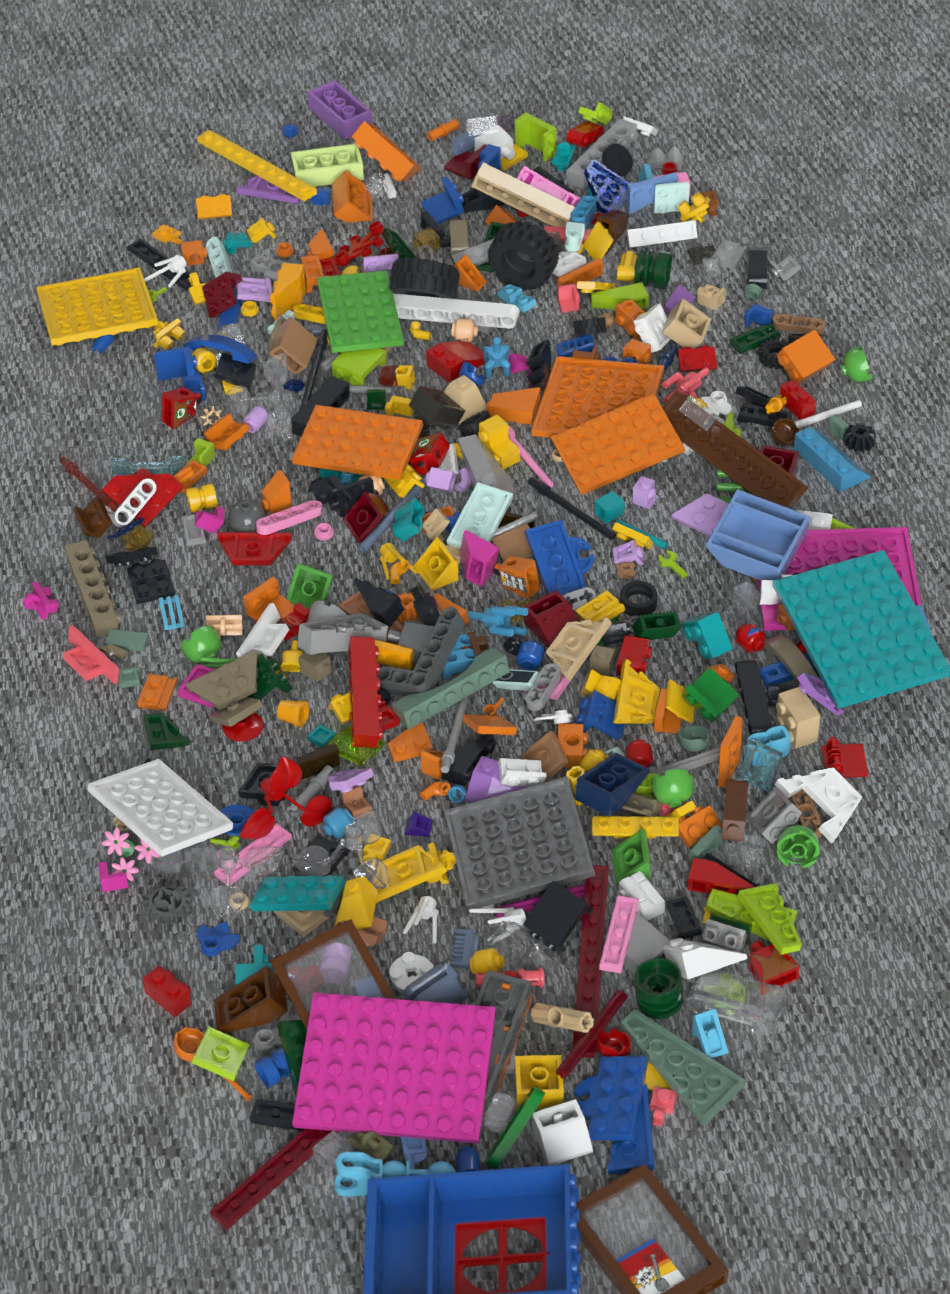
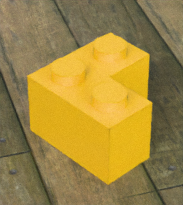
(496, 439)

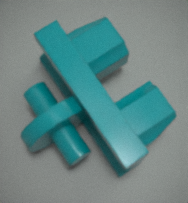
(563, 156)

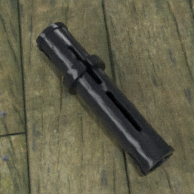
(560, 183)

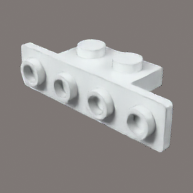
(265, 635)

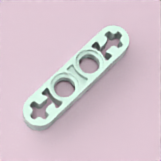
(221, 259)

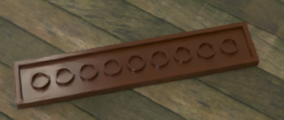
(735, 457)

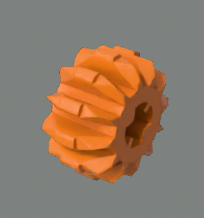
(410, 612)

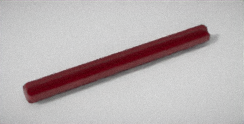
(589, 1038)

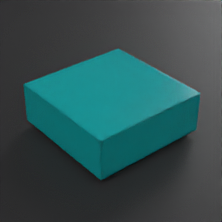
(321, 736)

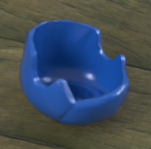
(470, 372)

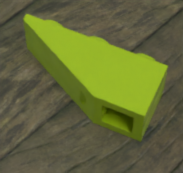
(610, 298)

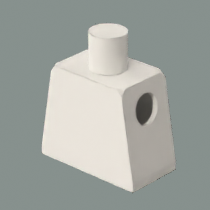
(499, 139)

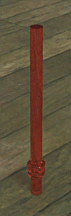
(73, 469)

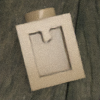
(436, 524)

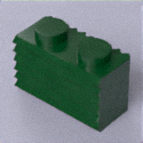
(657, 625)

